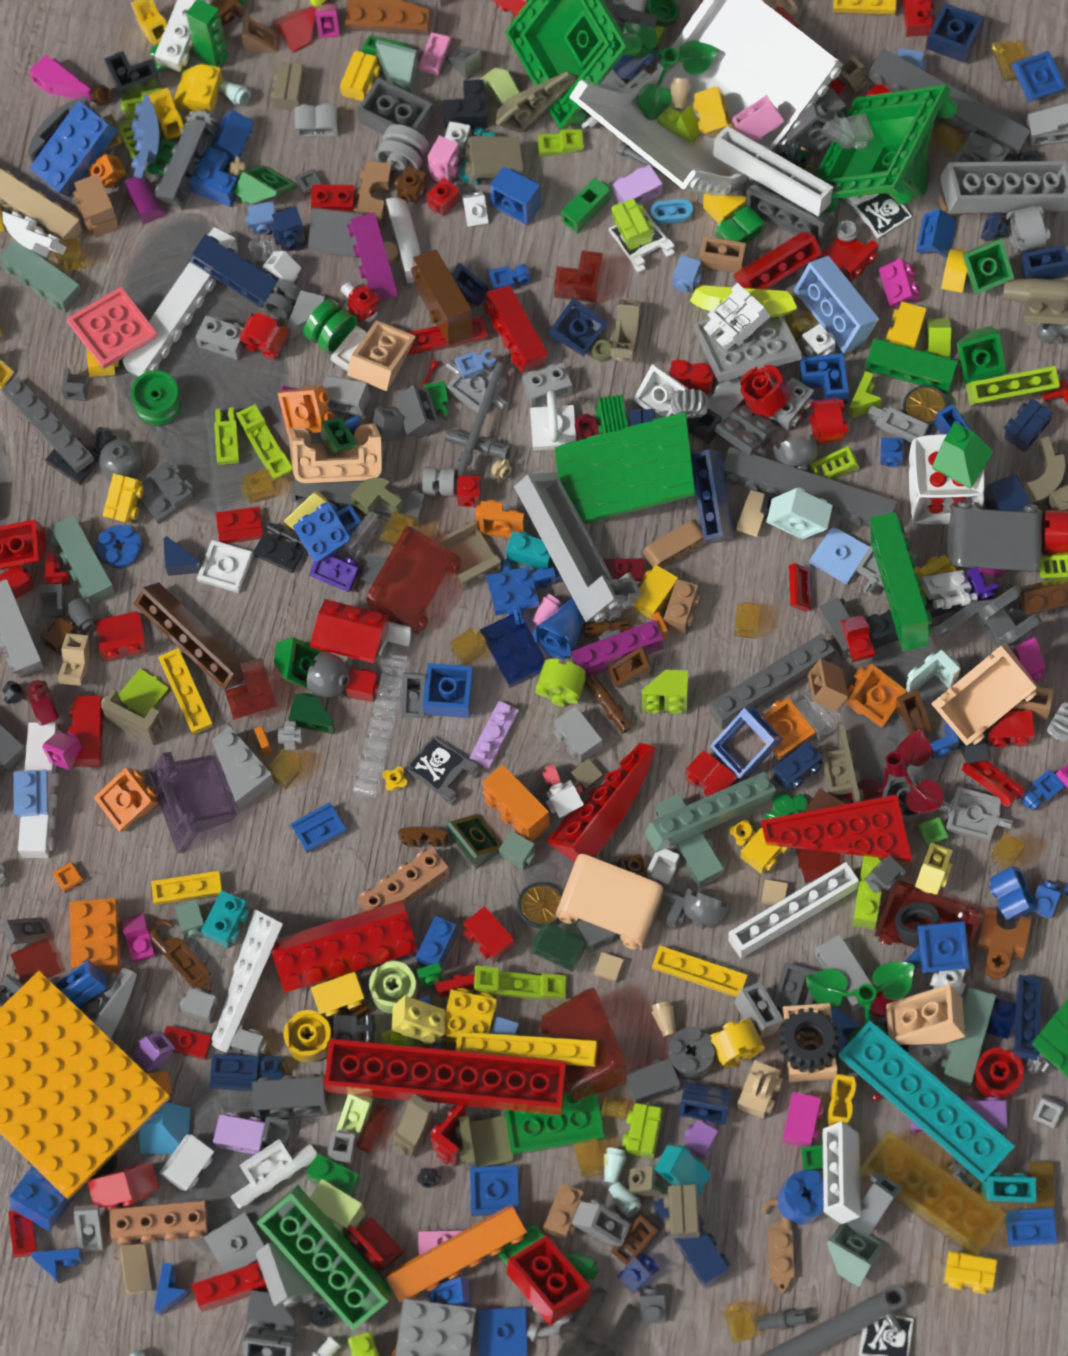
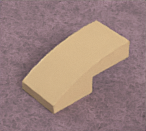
(751, 517)

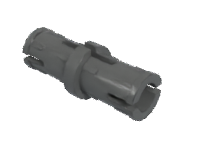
(780, 1320)

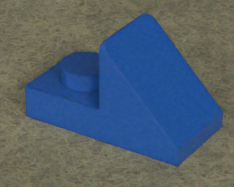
(844, 1025)
(50, 1260)
(452, 1293)
(166, 1295)

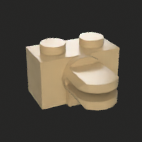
(759, 1089)

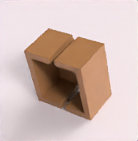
(95, 205)

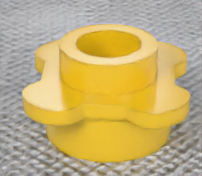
(394, 784)
(736, 831)

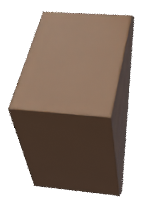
(258, 37)

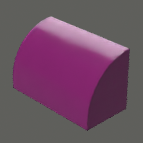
(144, 199)

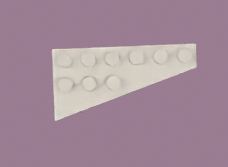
(247, 970)

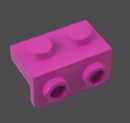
(899, 282)

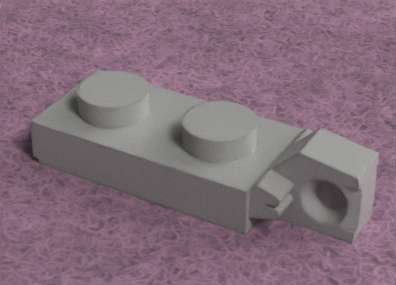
(898, 423)

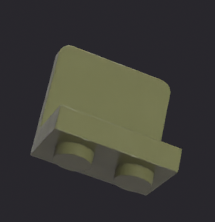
(484, 1142)

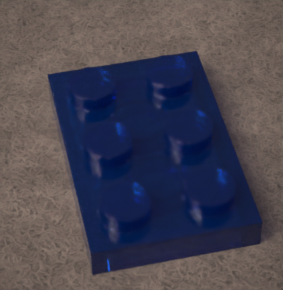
(513, 650)

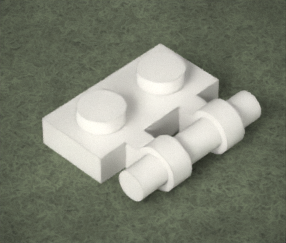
(946, 585)

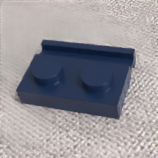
(233, 1072)

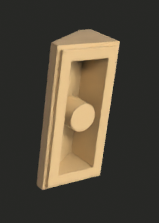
(136, 1269)

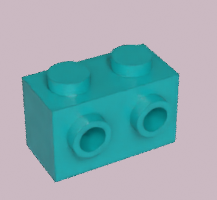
(528, 551)
(225, 919)
(681, 1168)
(1009, 1190)

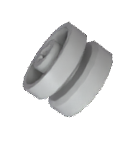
(402, 148)

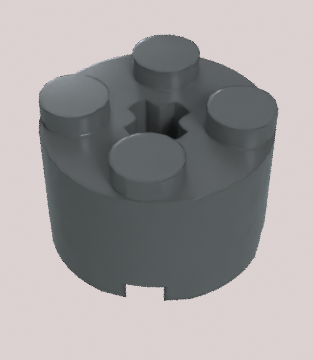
(691, 1040)

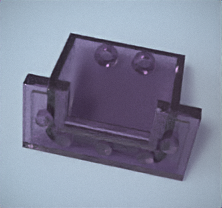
(191, 796)

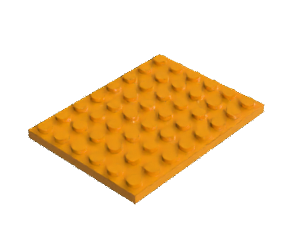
(66, 1087)

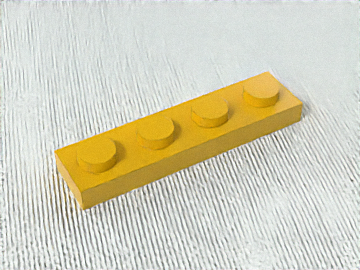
(185, 691)
(699, 971)

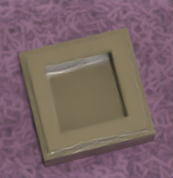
(586, 774)

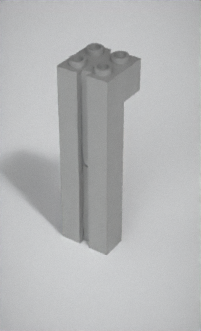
(573, 550)

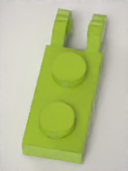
(226, 438)

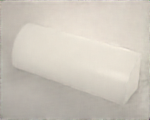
(404, 234)

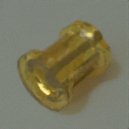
(614, 1108)

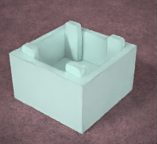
(799, 513)

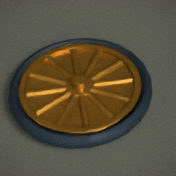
(924, 403)
(539, 904)

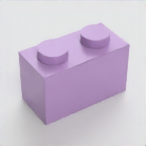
(641, 185)
(239, 1134)

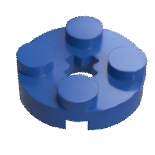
(119, 534)

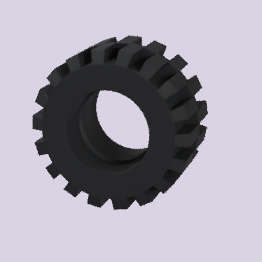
(808, 1022)

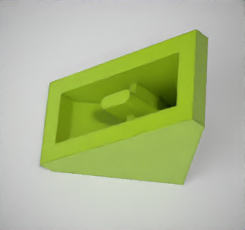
(939, 336)

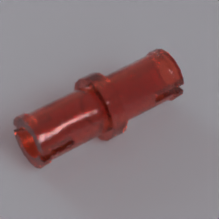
(373, 1128)

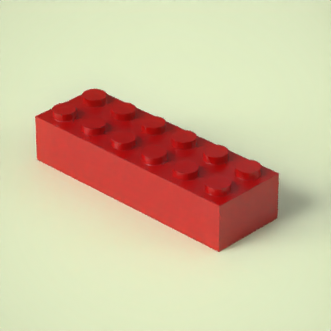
(343, 946)

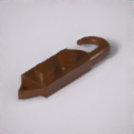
(181, 958)

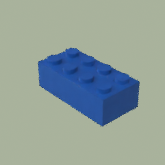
(73, 148)

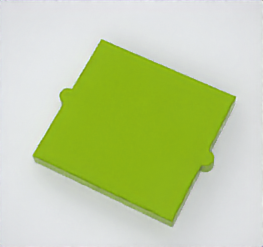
(142, 693)

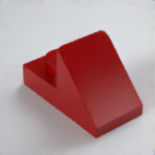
(857, 638)

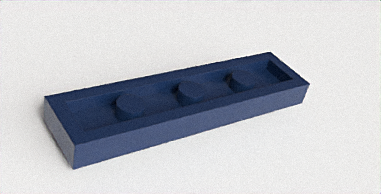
(1027, 1016)

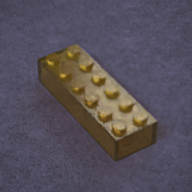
(935, 1194)

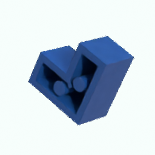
(211, 178)
(825, 372)

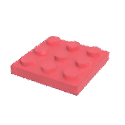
(112, 327)

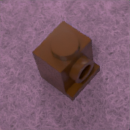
(228, 10)
(56, 634)

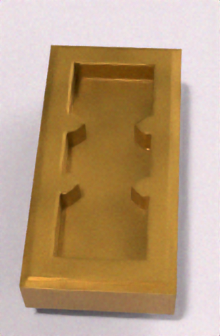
(1044, 1184)

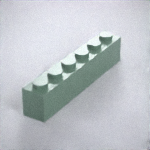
(710, 812)

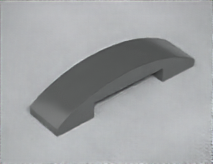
(49, 127)

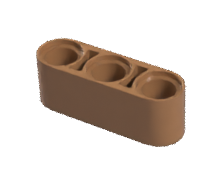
(675, 545)

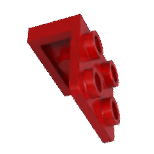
(851, 256)
(121, 636)
(447, 1150)

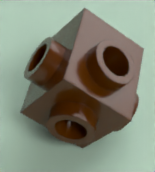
(411, 185)

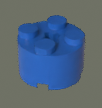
(790, 1199)

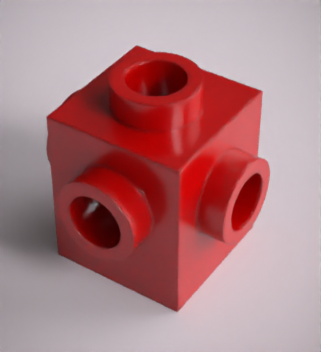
(363, 302)

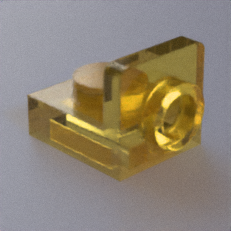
(801, 322)
(739, 1322)

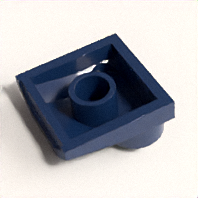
(577, 327)

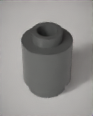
(81, 615)

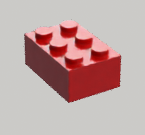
(548, 1280)

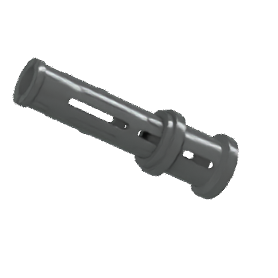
(487, 447)

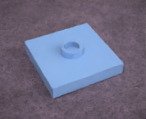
(839, 555)

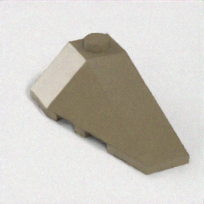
(528, 105)

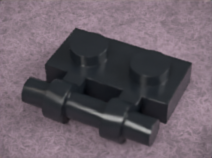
(56, 461)
(276, 552)
(347, 1028)

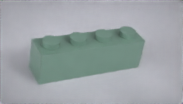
(40, 275)
(82, 560)
(695, 851)
(965, 1051)

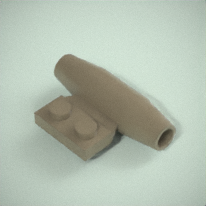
(1043, 298)

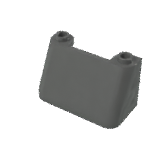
(995, 537)

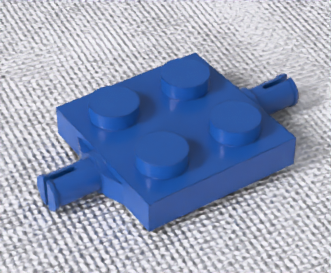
(512, 591)

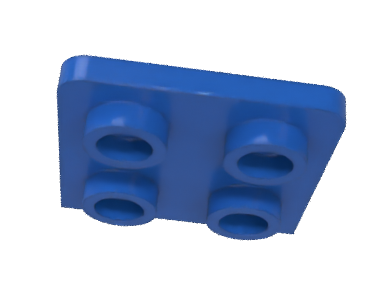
(322, 531)

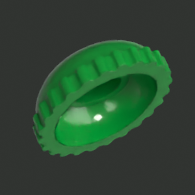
(665, 10)

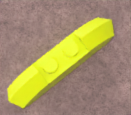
(774, 301)

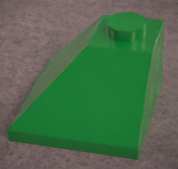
(261, 184)
(988, 266)
(981, 354)
(962, 456)
(293, 660)

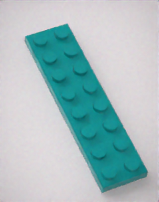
(926, 1101)

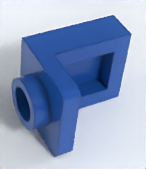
(945, 746)
(1046, 898)

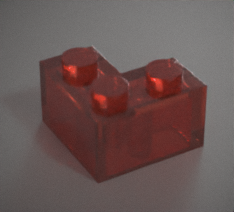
(582, 282)
(255, 694)

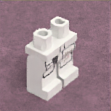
(736, 318)

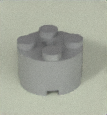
(1027, 229)

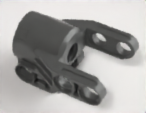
(998, 619)

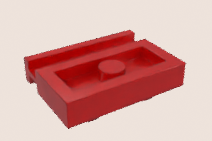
(239, 525)

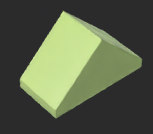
(500, 85)

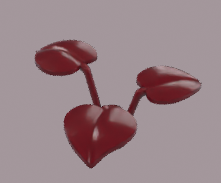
(915, 751)

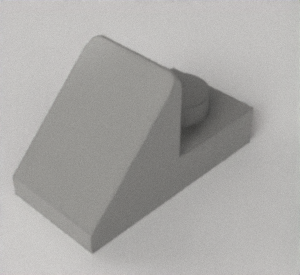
(89, 1227)

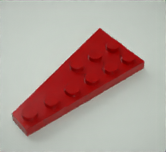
(856, 828)

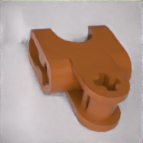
(1002, 943)

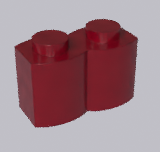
(42, 702)

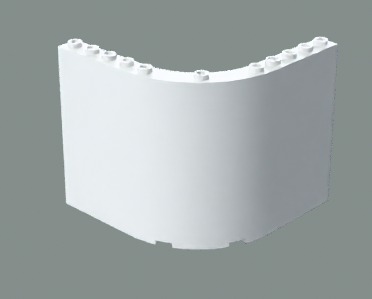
(754, 58)

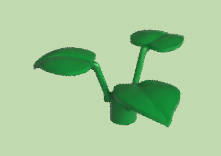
(696, 60)
(891, 978)

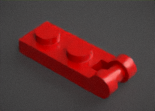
(994, 781)

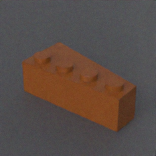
(387, 17)

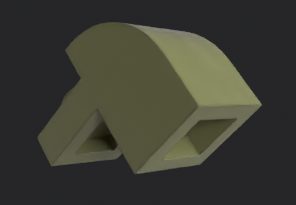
(376, 492)

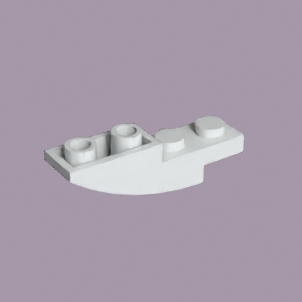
(30, 235)

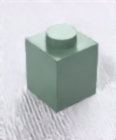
(517, 850)
(190, 919)

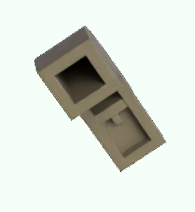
(626, 330)
(1053, 476)

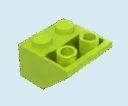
(666, 693)

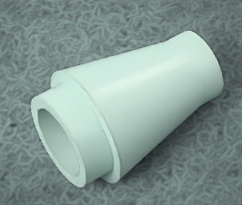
(236, 93)
(613, 1164)
(626, 1201)

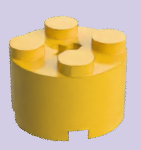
(296, 1031)
(737, 1042)

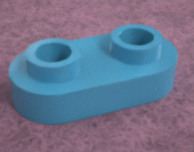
(671, 211)

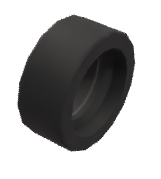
(912, 911)

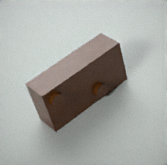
(442, 297)

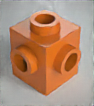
(109, 170)

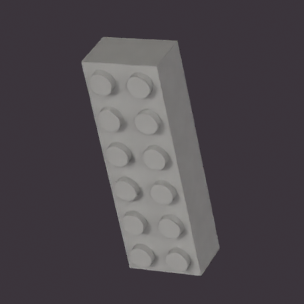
(1005, 186)

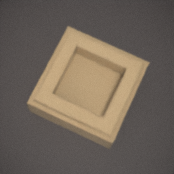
(773, 892)
(608, 967)

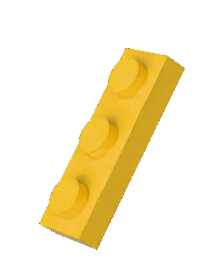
(865, 6)
(186, 888)

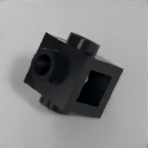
(793, 154)

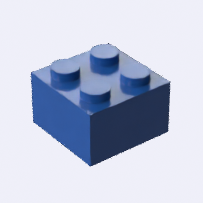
(515, 195)
(448, 690)
(38, 1200)

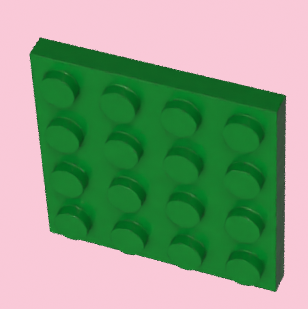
(542, 1131)

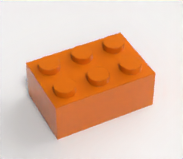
(515, 804)
(96, 934)

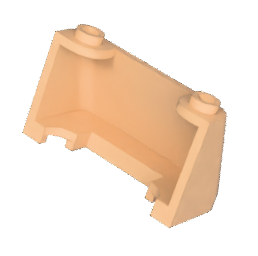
(314, 464)
(985, 694)
(610, 900)

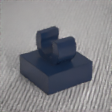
(993, 227)
(271, 1067)

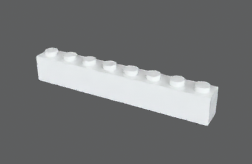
(176, 312)

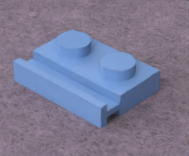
(30, 793)

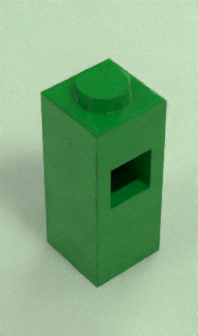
(586, 204)

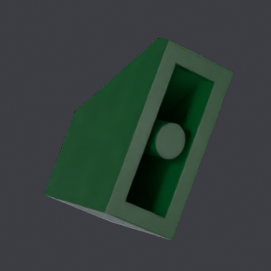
(336, 436)
(310, 714)

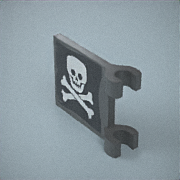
(439, 767)

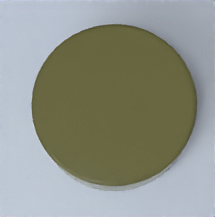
(601, 350)

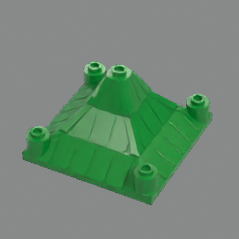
(569, 38)
(897, 153)

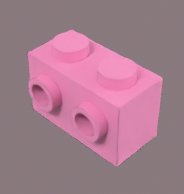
(758, 119)
(444, 160)

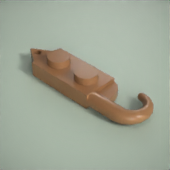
(780, 1250)

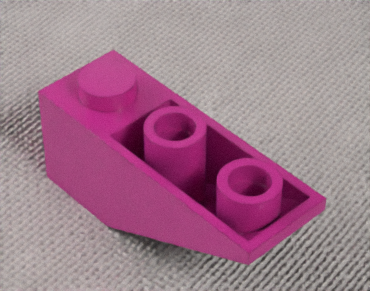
(55, 80)

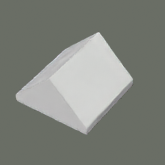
(657, 391)

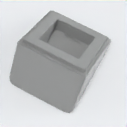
(1049, 1111)

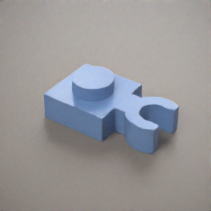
(472, 365)

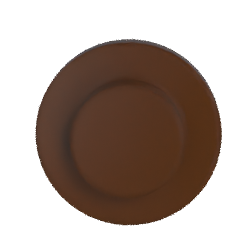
(101, 95)

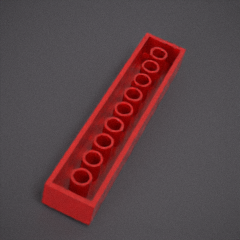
(445, 1076)

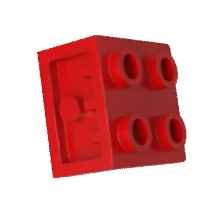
(376, 1243)

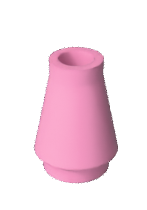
(547, 606)

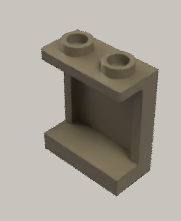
(489, 154)
(474, 553)
(145, 728)

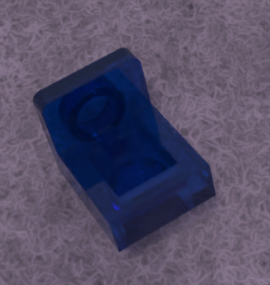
(1001, 1018)
(638, 1272)

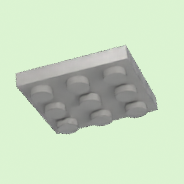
(434, 1329)

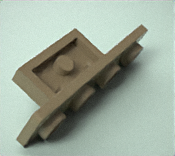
(839, 769)

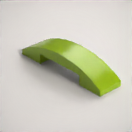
(263, 442)
(519, 985)

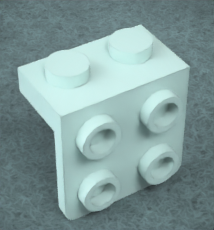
(937, 664)

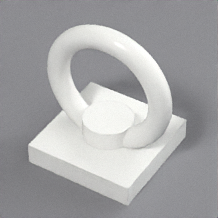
(552, 424)

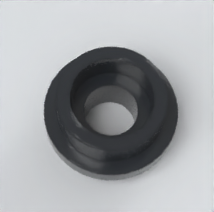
(428, 1177)

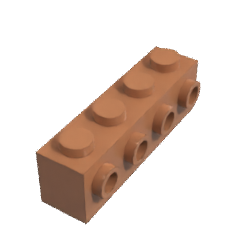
(408, 882)
(159, 1222)

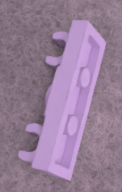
(494, 735)

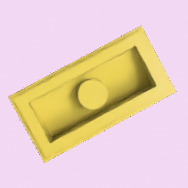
(307, 507)

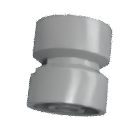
(446, 480)

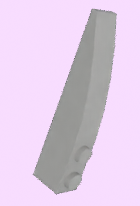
(108, 1009)

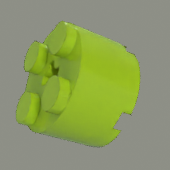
(561, 682)

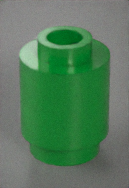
(584, 1265)

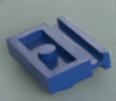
(318, 827)
(1030, 1227)

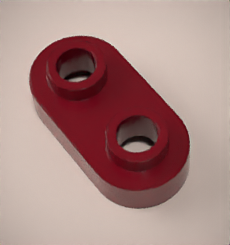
(581, 422)

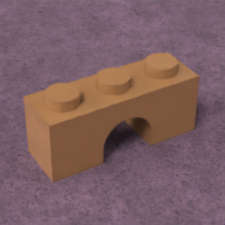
(374, 178)

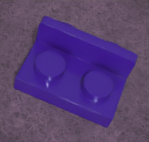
(336, 571)
(978, 584)

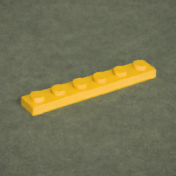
(568, 1050)

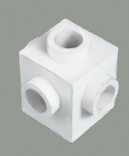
(818, 342)
(951, 977)

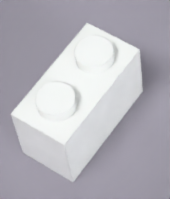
(187, 1163)

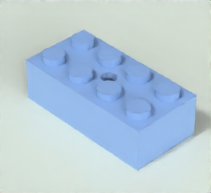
(836, 304)

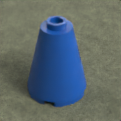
(560, 630)

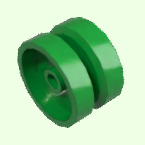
(329, 325)
(156, 398)

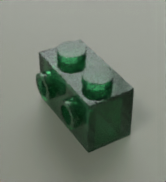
(558, 946)

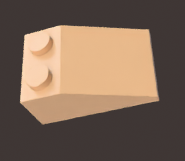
(380, 355)
(927, 1017)
(810, 1041)

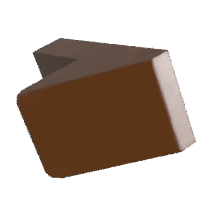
(630, 667)
(913, 712)

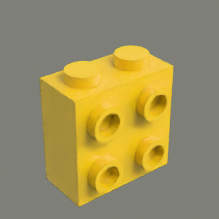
(468, 1014)

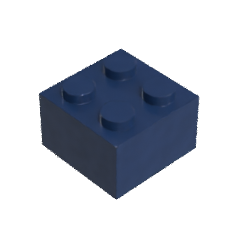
(955, 33)

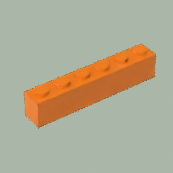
(455, 1253)

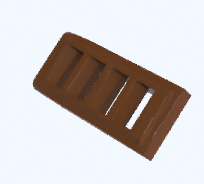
(648, 1238)

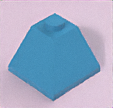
(165, 1130)

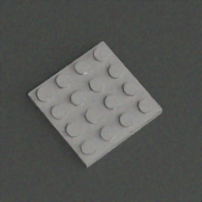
(767, 345)

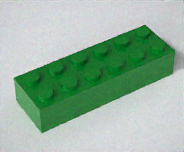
(900, 581)
(325, 1257)

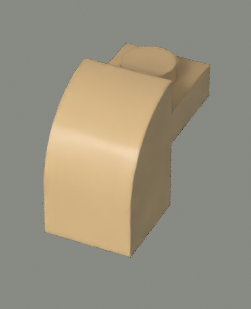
(75, 659)

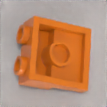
(305, 407)
(496, 522)
(873, 694)
(789, 725)
(126, 798)

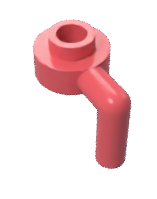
(551, 777)

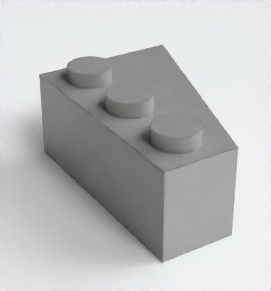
(1048, 126)
(242, 769)

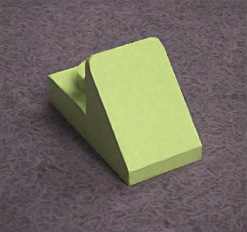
(355, 1114)

